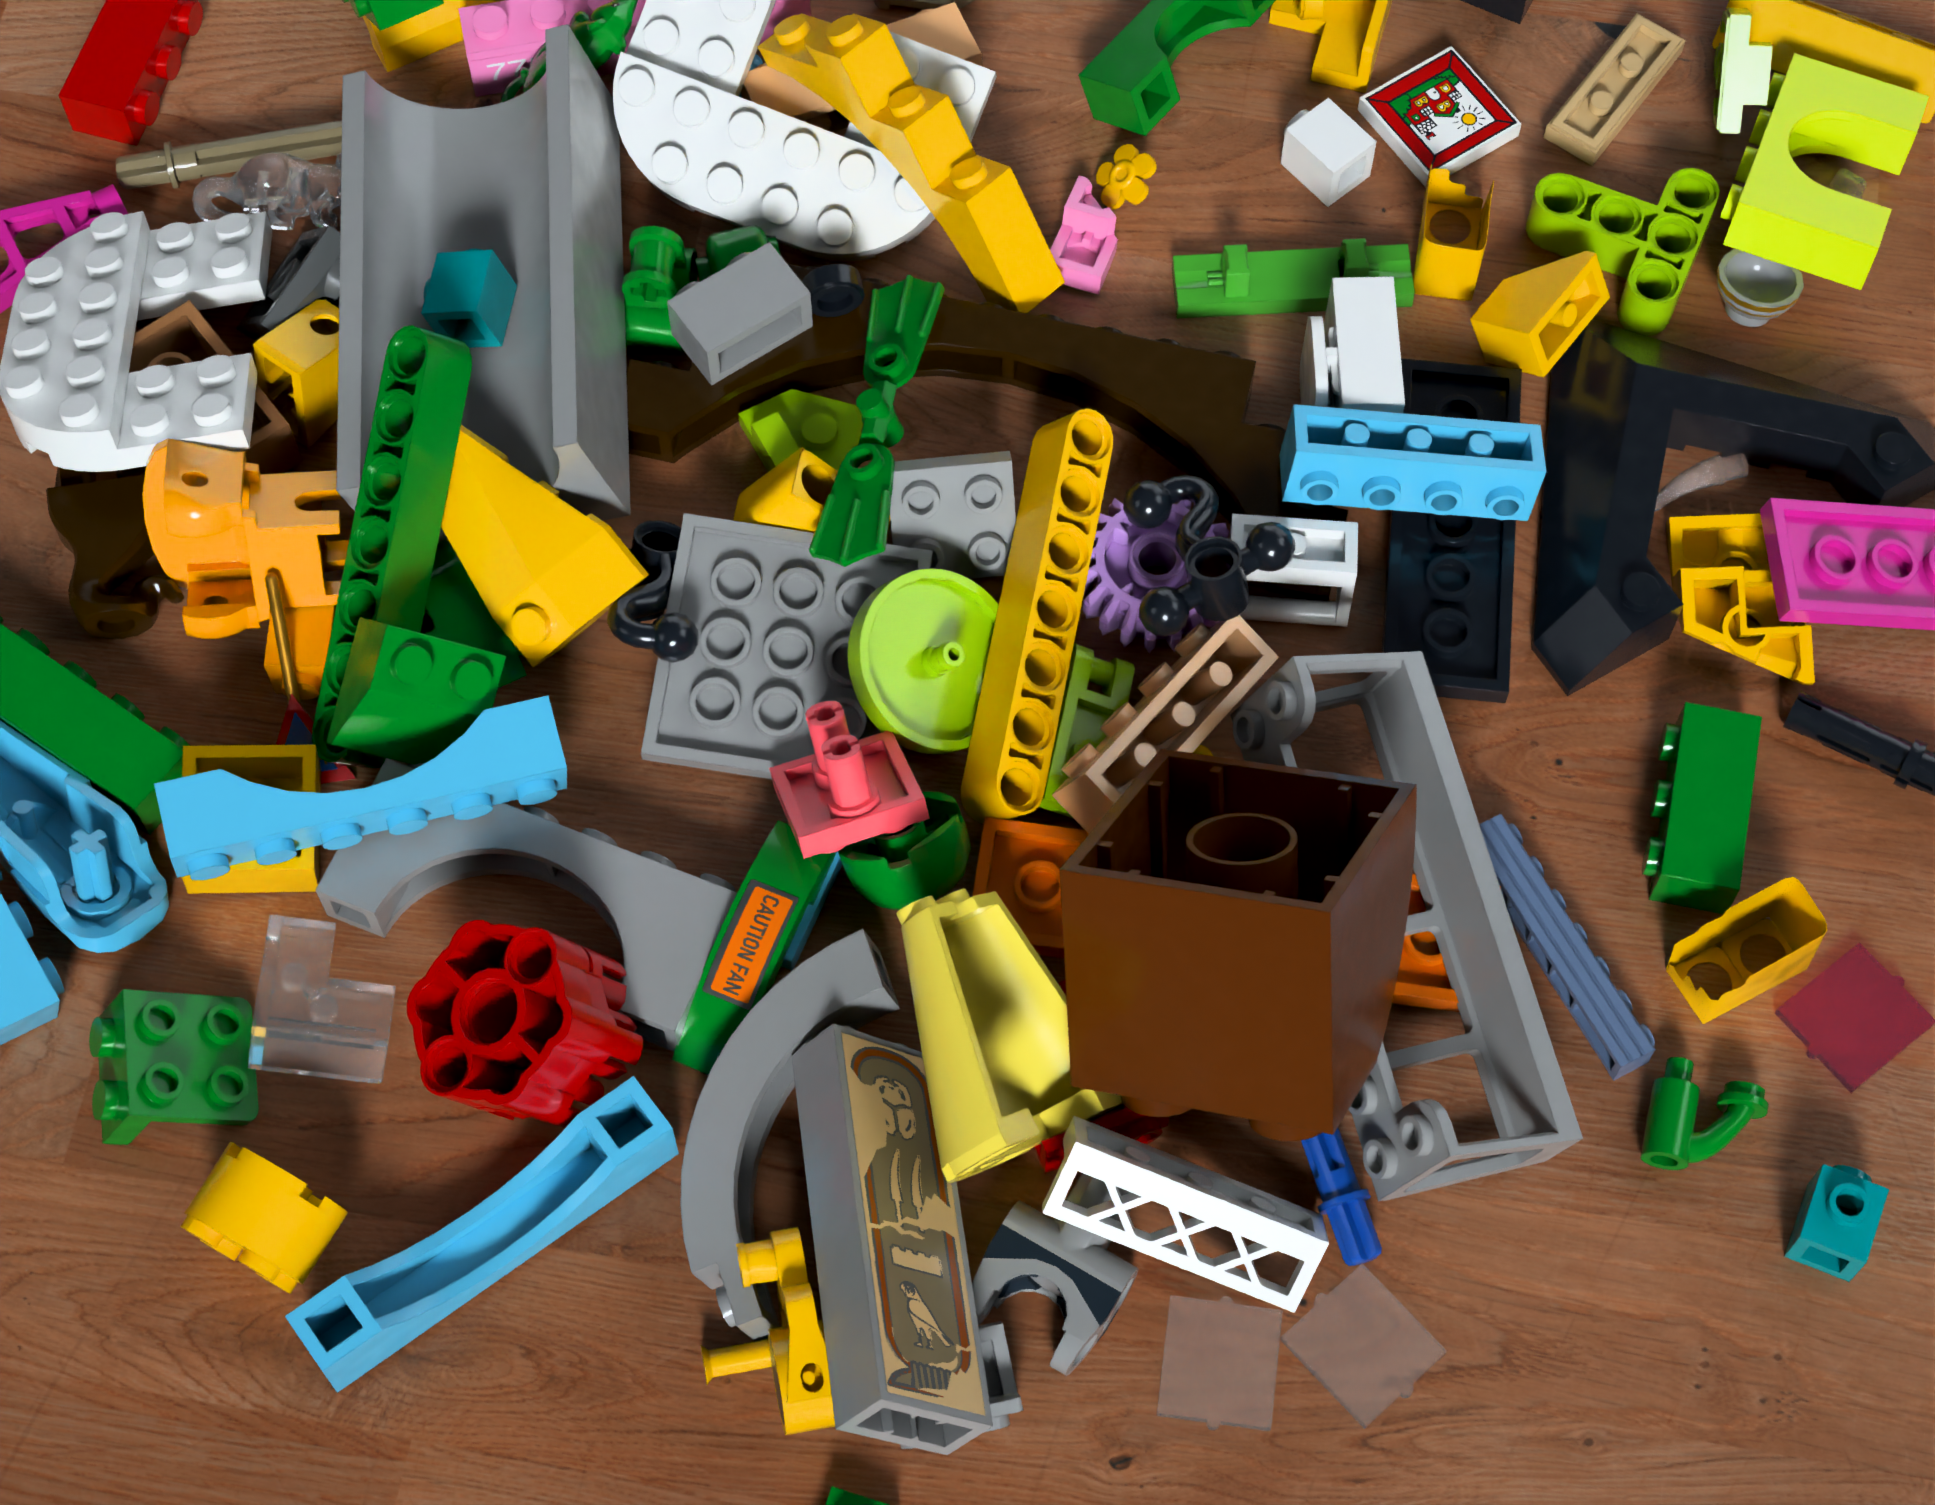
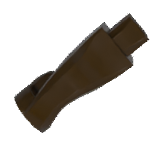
(110, 542)

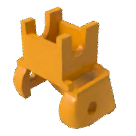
(229, 526)

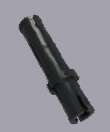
(1864, 742)

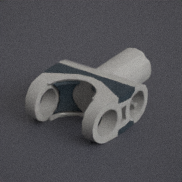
(1061, 1263)

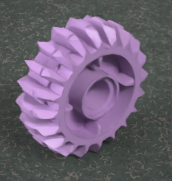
(1117, 574)

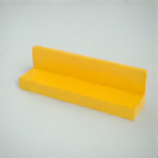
(1841, 42)

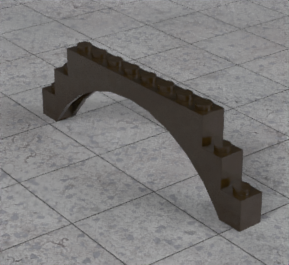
(1166, 394)

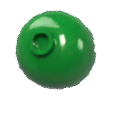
(912, 862)

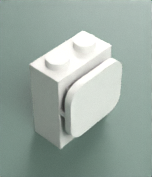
(1356, 351)

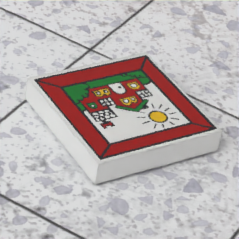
(1439, 115)

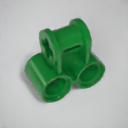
(656, 275)

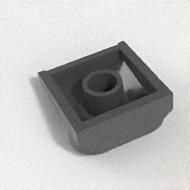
(304, 276)

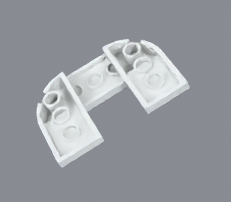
(754, 164)
(75, 334)

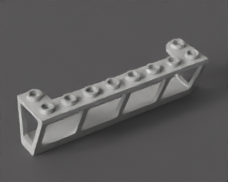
(1465, 913)

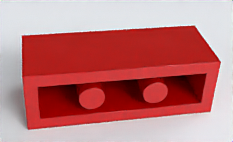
(127, 65)

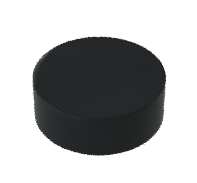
(834, 289)

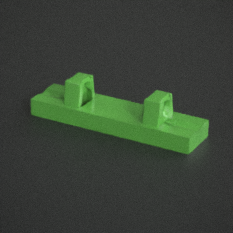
(1281, 279)

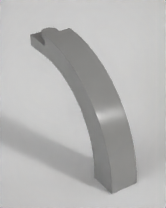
(742, 1099)

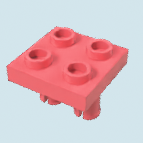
(847, 786)

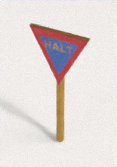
(297, 723)

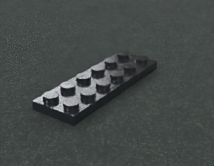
(1453, 572)

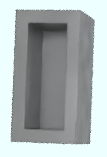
(740, 312)

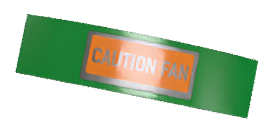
(750, 945)

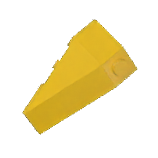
(530, 553)

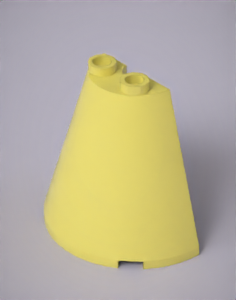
(989, 1033)

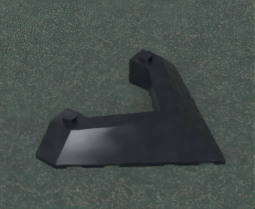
(1611, 418)

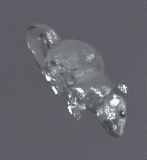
(280, 186)

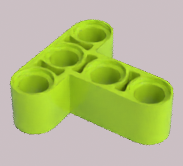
(1640, 239)

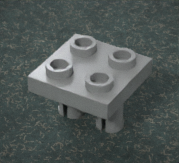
(957, 510)

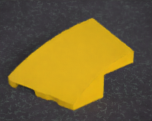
(1729, 595)

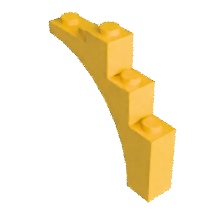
(919, 132)

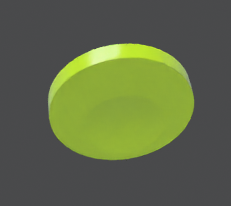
(923, 657)

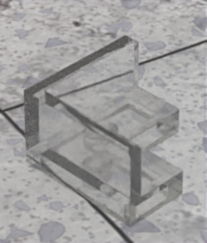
(315, 1021)

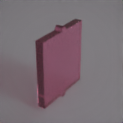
(1855, 1017)

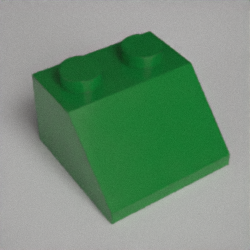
(410, 692)

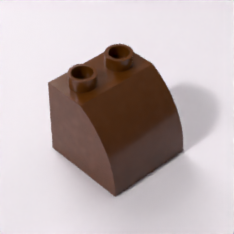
(1237, 940)

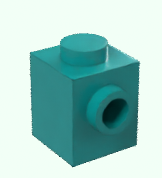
(469, 297)
(1837, 1221)

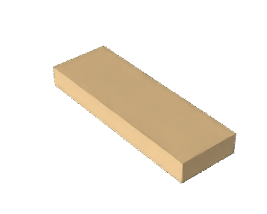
(1614, 89)

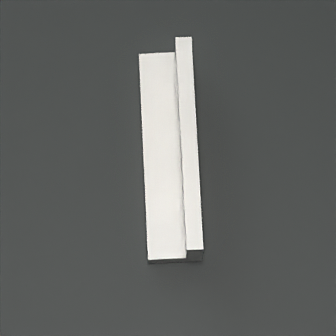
(1193, 1191)

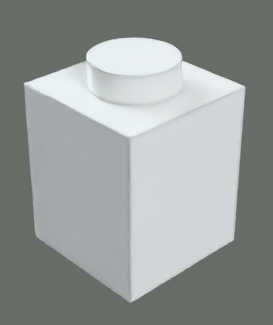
(1327, 151)

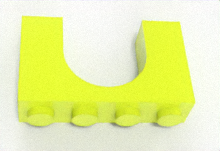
(1787, 213)

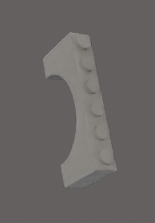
(654, 909)

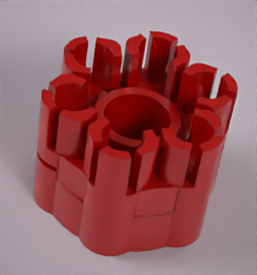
(521, 1022)

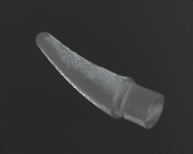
(1704, 474)

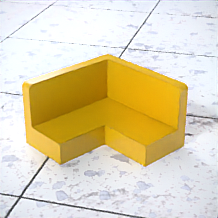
(1348, 41)

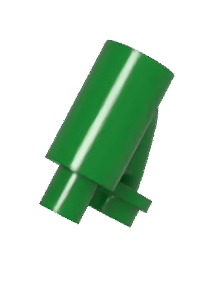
(1672, 1111)

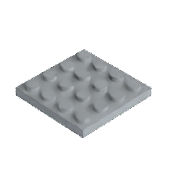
(766, 648)

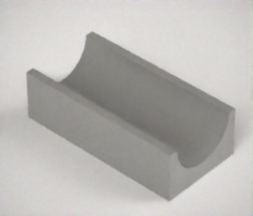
(546, 196)

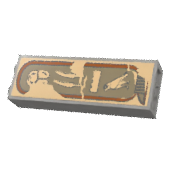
(888, 1247)

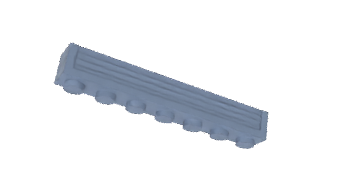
(1564, 955)

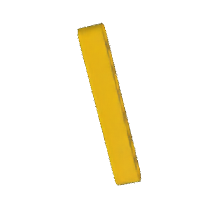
(1037, 617)

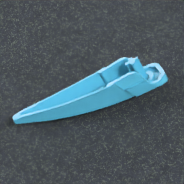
(74, 851)

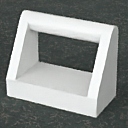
(1322, 557)

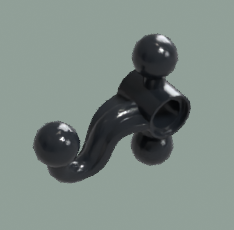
(1213, 564)
(672, 634)

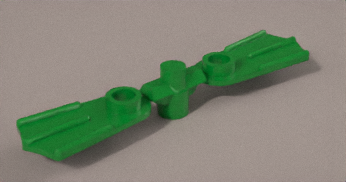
(860, 501)

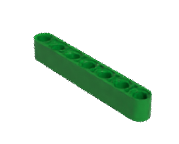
(397, 506)

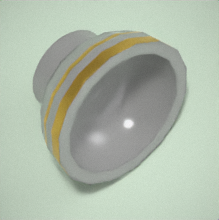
(1756, 287)

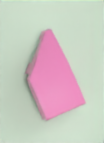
(1085, 240)

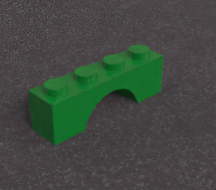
(1132, 76)

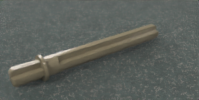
(225, 155)

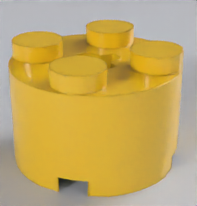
(265, 1214)

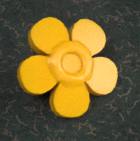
(1124, 178)

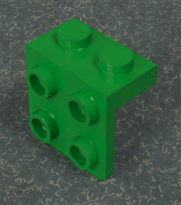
(172, 1062)

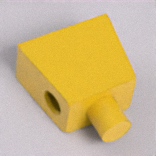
(301, 369)

